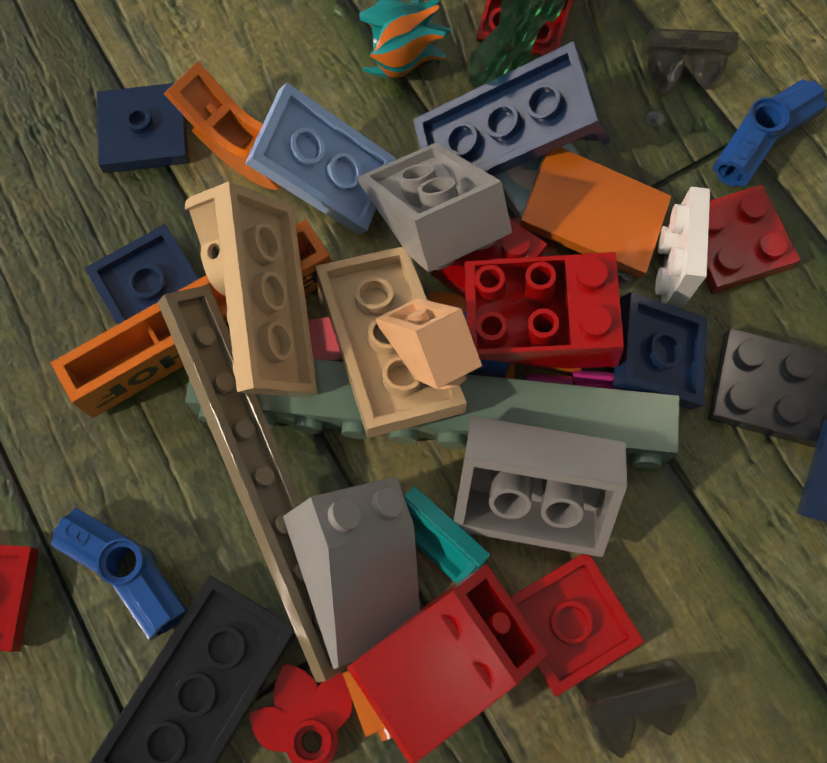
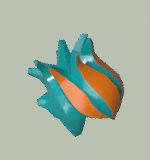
(403, 36)

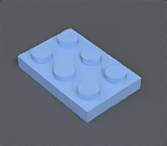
(317, 158)

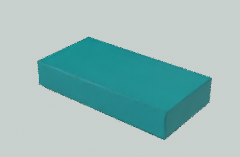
(442, 538)

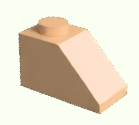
(431, 342)

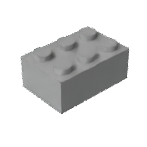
(540, 486)

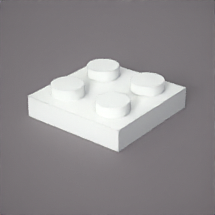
(684, 249)

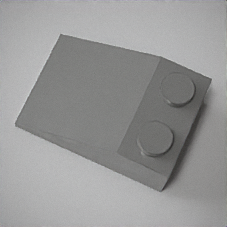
(438, 205)
(357, 564)

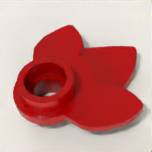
(301, 708)

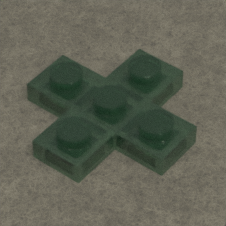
(512, 40)

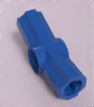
(763, 126)
(143, 591)

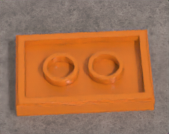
(595, 210)

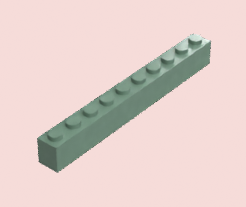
(640, 419)

